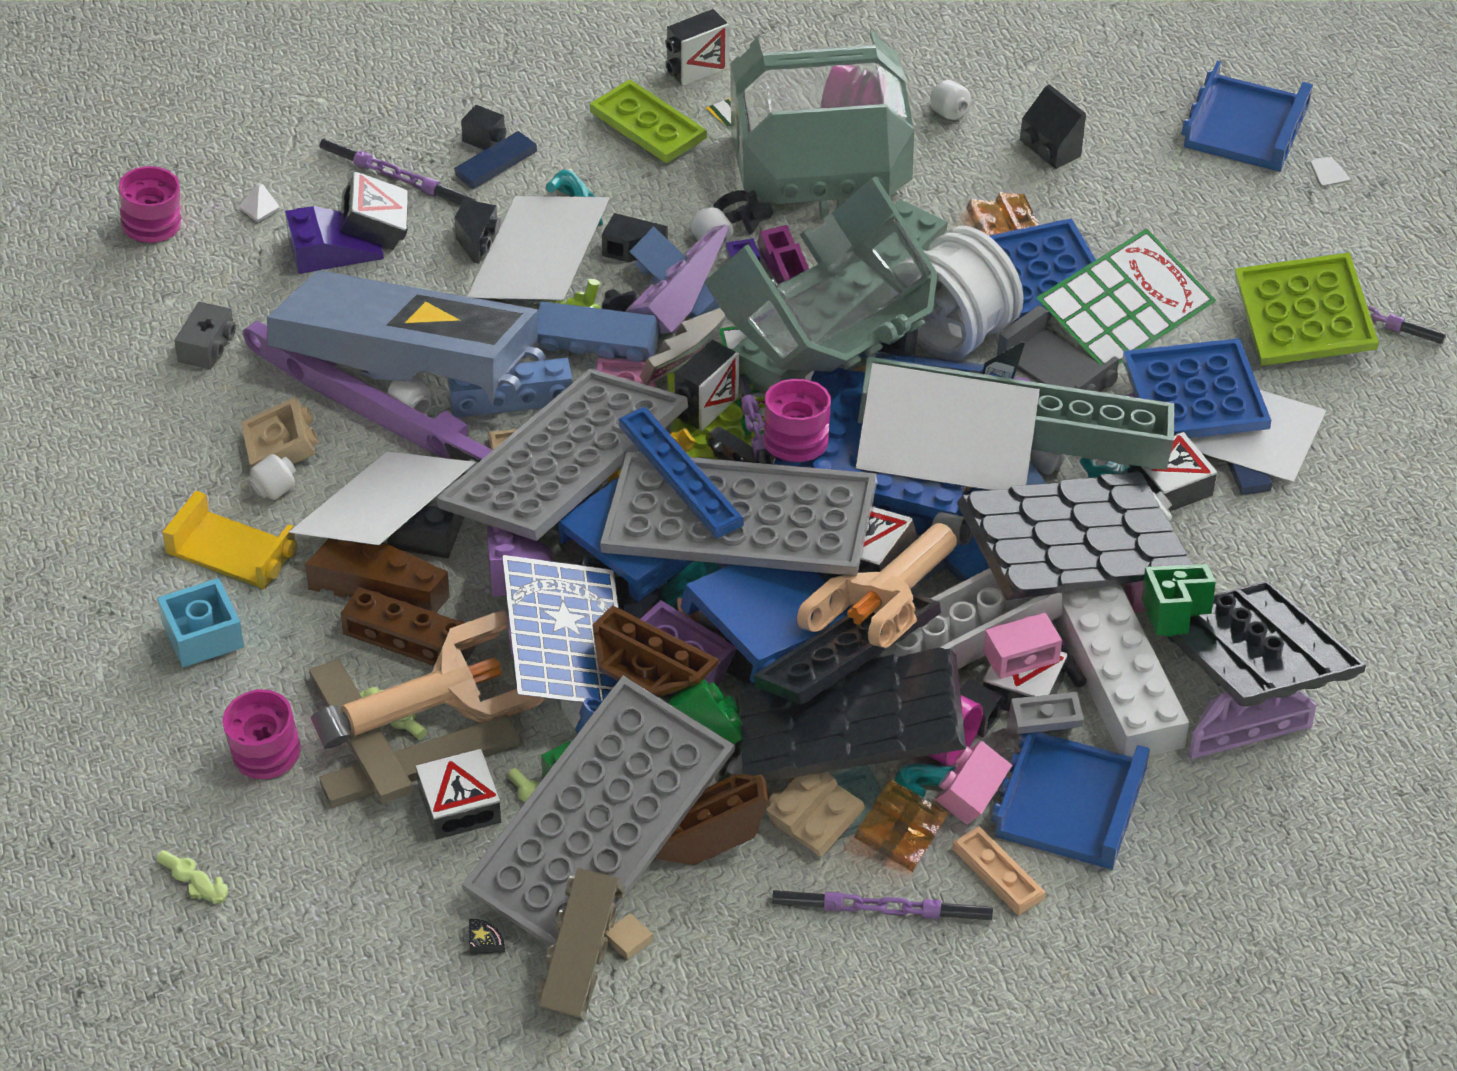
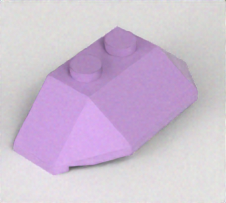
(1231, 725)

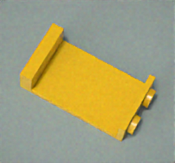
(227, 544)

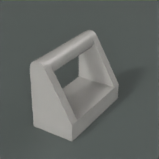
(1044, 713)

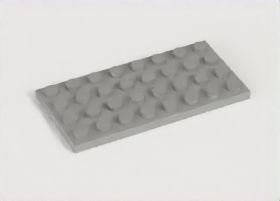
(557, 455)
(789, 515)
(599, 807)

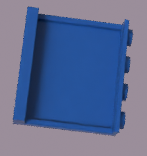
(1245, 120)
(586, 527)
(756, 608)
(1069, 798)

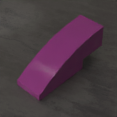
(781, 253)

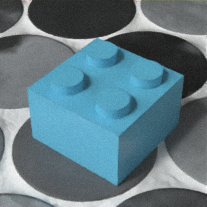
(200, 622)

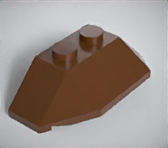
(647, 654)
(719, 820)

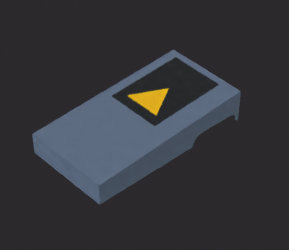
(405, 331)

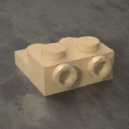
(280, 432)
(814, 810)

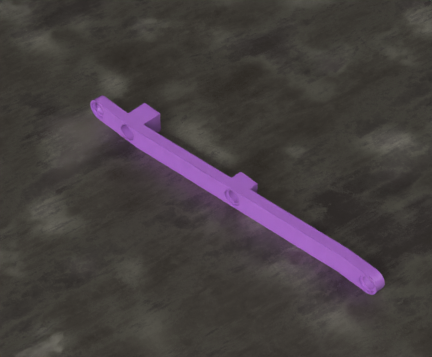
(368, 401)

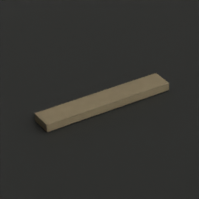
(490, 737)
(369, 748)

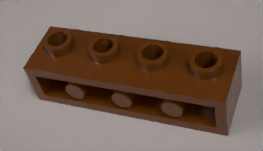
(397, 626)

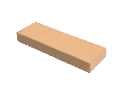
(998, 870)

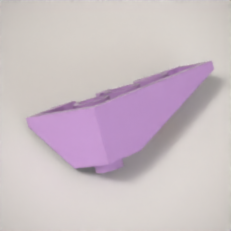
(676, 295)

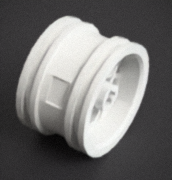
(973, 294)

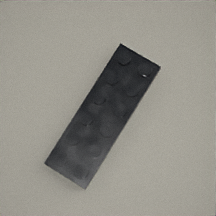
(832, 655)

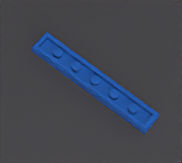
(681, 472)

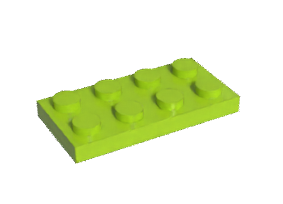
(648, 121)

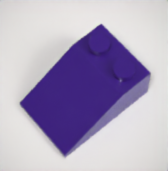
(321, 245)

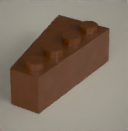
(380, 568)

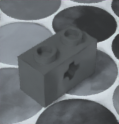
(204, 335)

